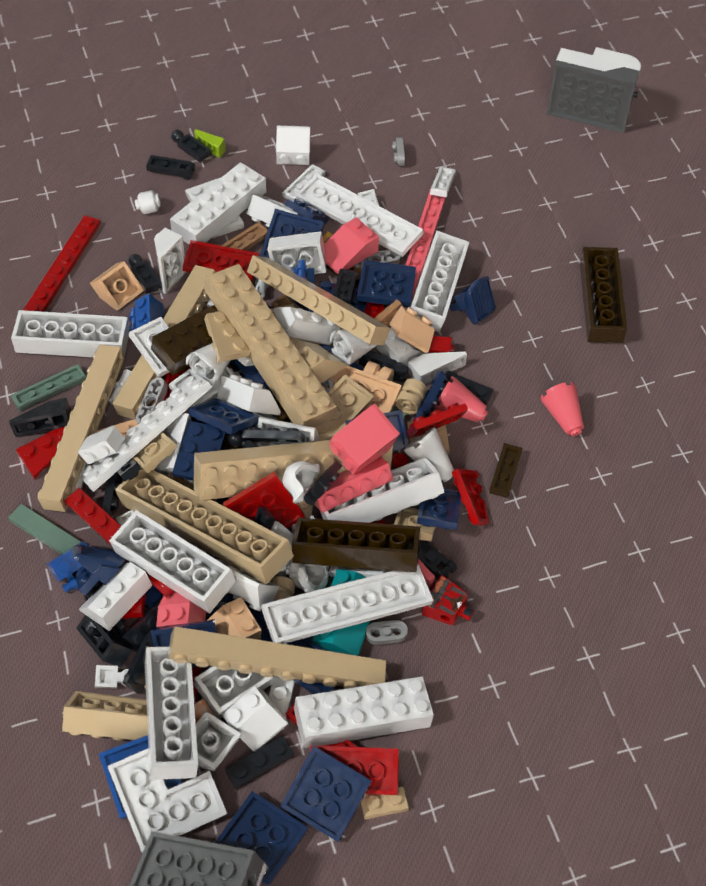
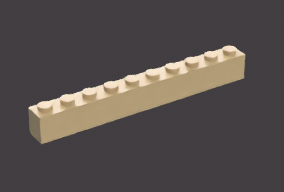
(319, 300)
(187, 303)
(83, 422)
(274, 659)

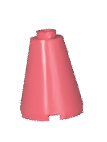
(458, 393)
(564, 406)

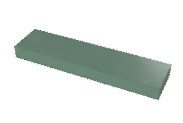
(48, 387)
(42, 529)

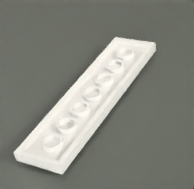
(345, 205)
(146, 430)
(345, 605)

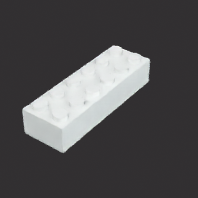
(218, 204)
(439, 278)
(68, 333)
(409, 487)
(173, 561)
(363, 712)
(170, 716)

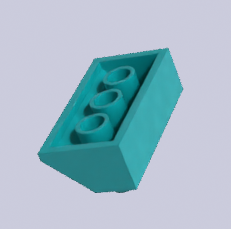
(347, 639)

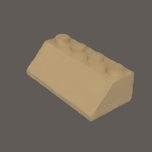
(318, 359)
(105, 716)

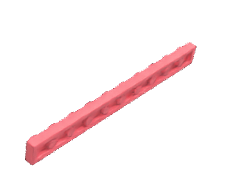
(428, 222)

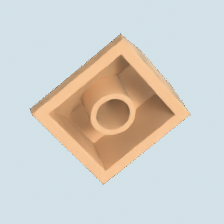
(117, 285)
(413, 328)
(236, 620)

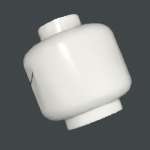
(148, 202)

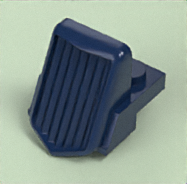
(475, 300)
(96, 566)

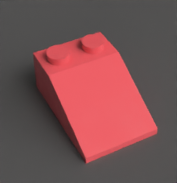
(350, 245)
(178, 611)

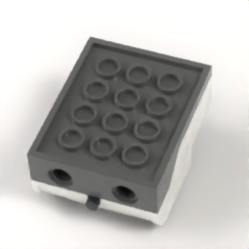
(594, 88)
(193, 862)

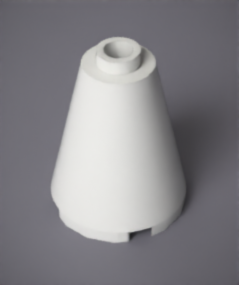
(348, 346)
(205, 365)
(434, 450)

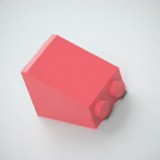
(364, 439)

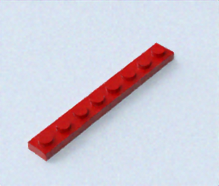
(63, 265)
(103, 525)

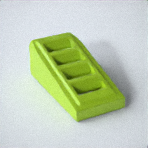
(214, 142)

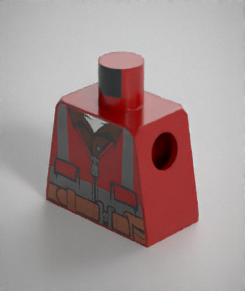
(448, 603)

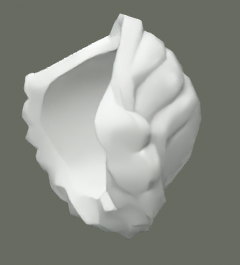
(299, 478)
(309, 576)

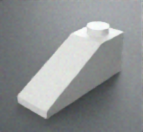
(427, 365)

